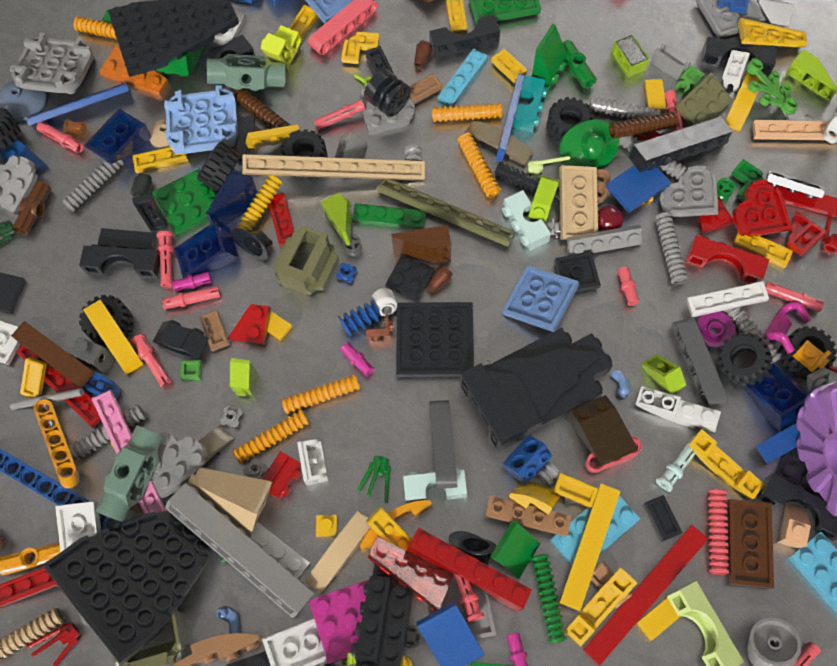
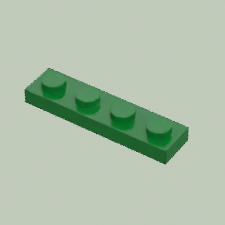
(389, 216)

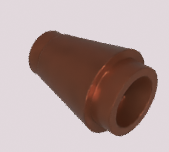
(423, 51)
(439, 279)

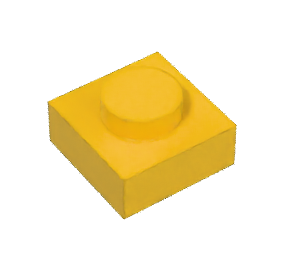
(326, 525)

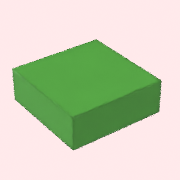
(190, 370)

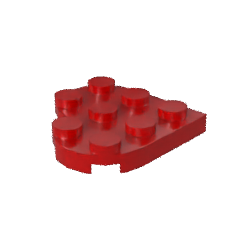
(761, 211)

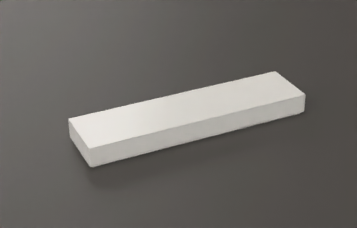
(727, 299)

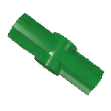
(578, 65)

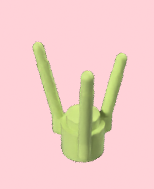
(536, 166)

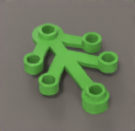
(783, 95)

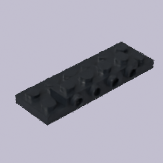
(383, 621)

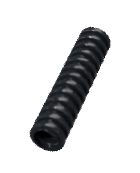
(519, 178)

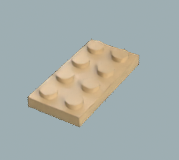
(578, 201)

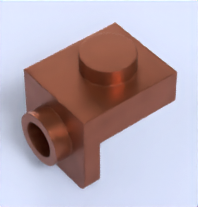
(377, 333)

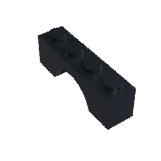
(446, 42)
(717, 50)
(98, 259)
(779, 491)

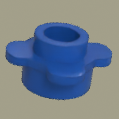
(344, 267)

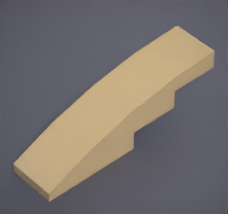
(338, 553)

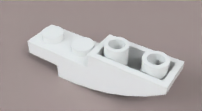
(676, 410)

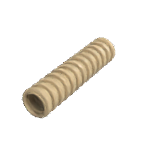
(31, 631)

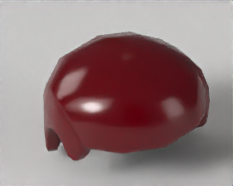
(610, 218)

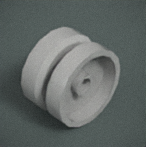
(773, 643)

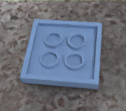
(540, 298)

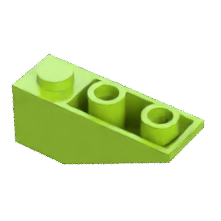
(813, 74)

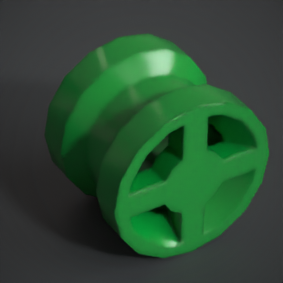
(725, 184)

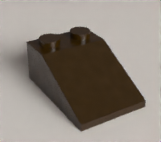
(602, 430)

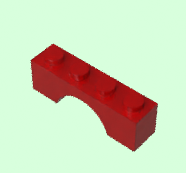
(749, 266)

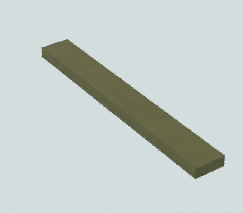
(446, 211)

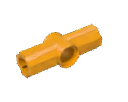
(21, 560)

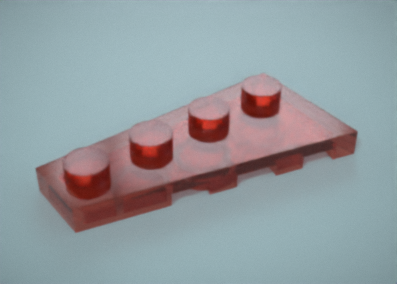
(417, 574)

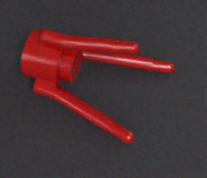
(830, 242)
(66, 633)

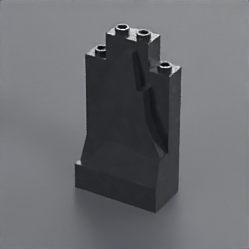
(535, 385)

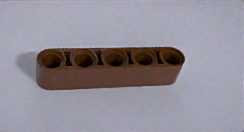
(52, 354)

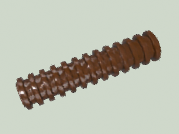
(258, 109)
(643, 125)

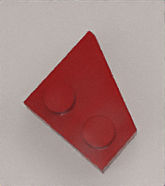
(714, 222)
(804, 234)
(252, 325)

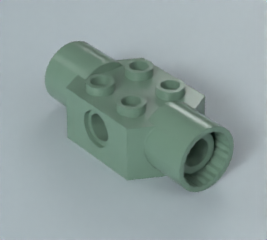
(245, 72)
(130, 474)

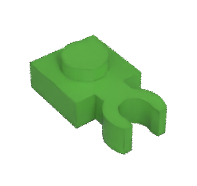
(689, 79)

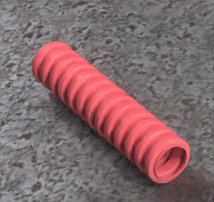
(718, 531)

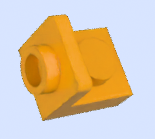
(811, 356)

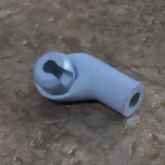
(624, 383)
(231, 617)

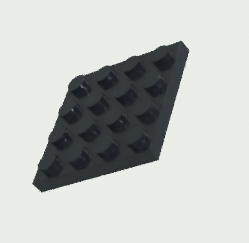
(434, 339)

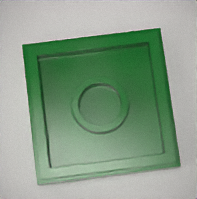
(515, 549)

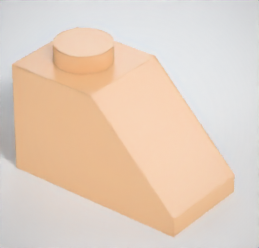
(794, 527)

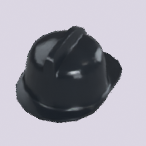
(254, 242)
(472, 545)

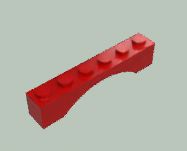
(478, 573)

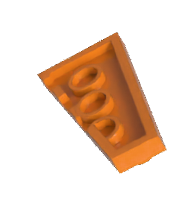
(115, 69)

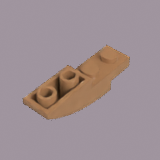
(225, 646)

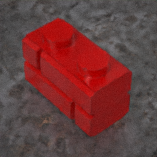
(282, 474)

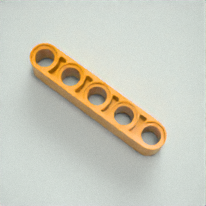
(58, 450)

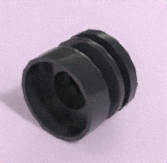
(387, 92)

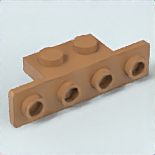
(529, 517)

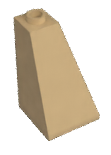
(234, 495)

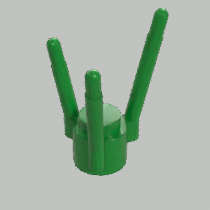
(377, 467)

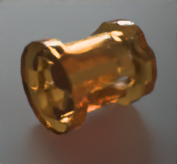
(71, 127)

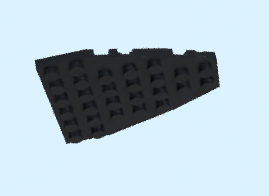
(165, 29)
(130, 578)

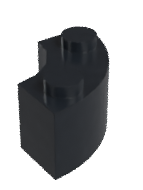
(181, 339)

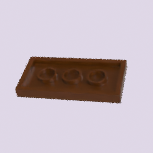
(750, 544)

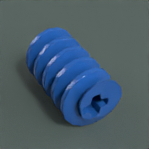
(360, 318)

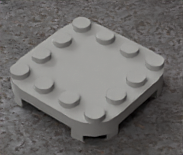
(52, 64)

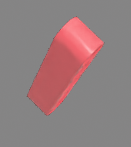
(341, 25)

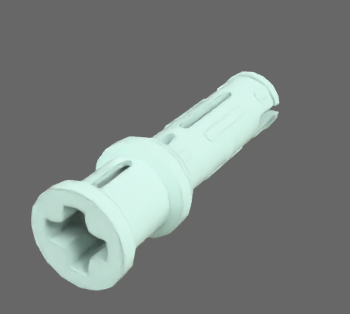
(675, 470)

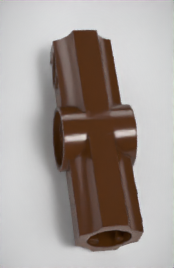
(32, 208)

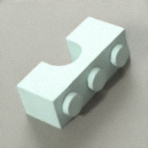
(531, 233)
(417, 485)

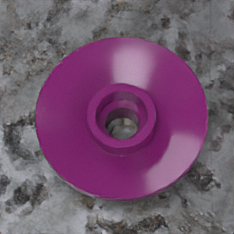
(721, 323)

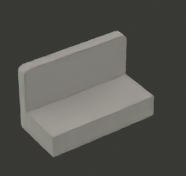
(351, 147)

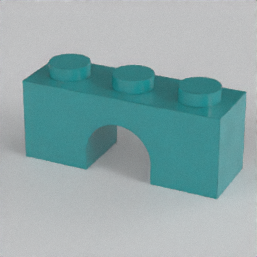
(527, 115)

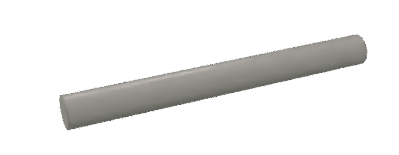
(51, 397)

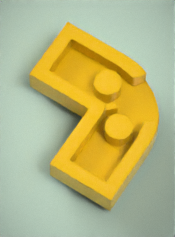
(354, 45)

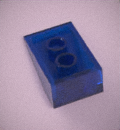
(118, 137)
(232, 198)
(207, 250)
(778, 398)

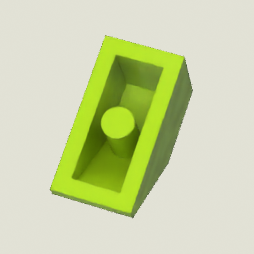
(543, 199)
(664, 374)
(242, 376)

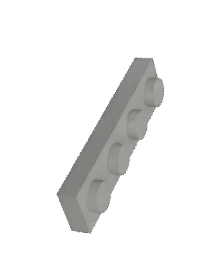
(605, 240)

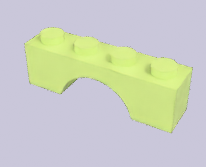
(693, 604)

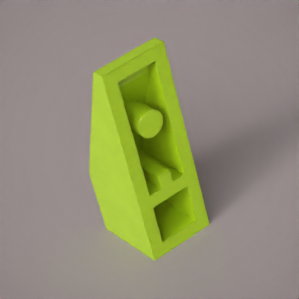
(338, 213)

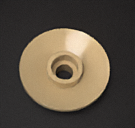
(158, 134)

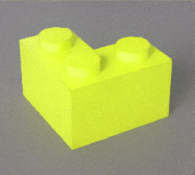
(282, 45)

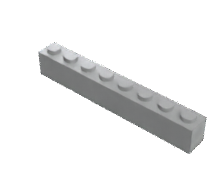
(239, 550)

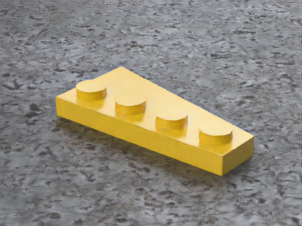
(767, 34)

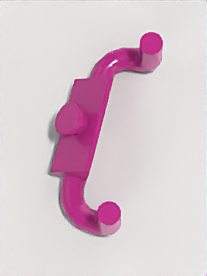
(781, 324)

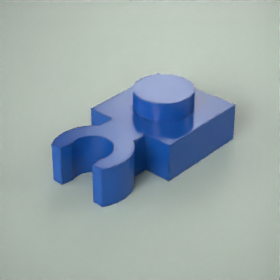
(738, 6)

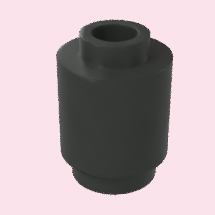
(141, 185)

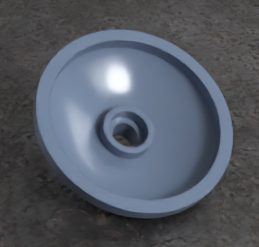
(22, 101)

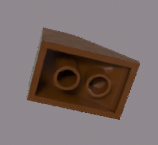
(426, 245)

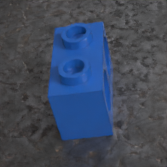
(527, 459)

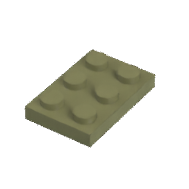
(703, 101)

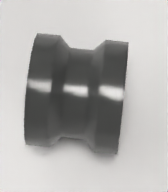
(354, 251)
(413, 637)

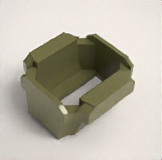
(318, 267)
(165, 653)

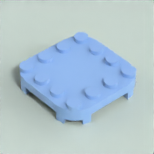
(201, 120)

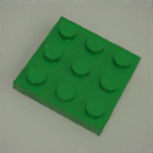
(185, 202)

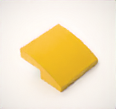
(536, 494)

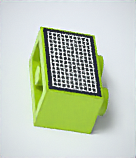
(630, 55)

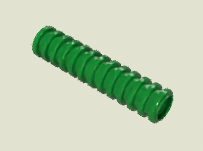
(548, 598)

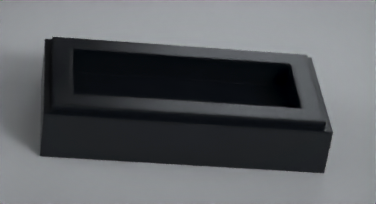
(663, 518)

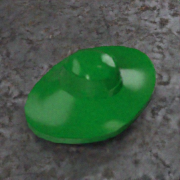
(588, 144)

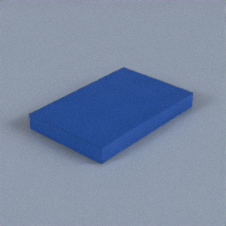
(636, 188)
(450, 637)

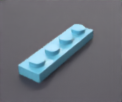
(462, 78)

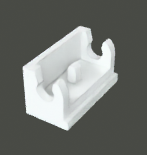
(735, 69)
(312, 462)

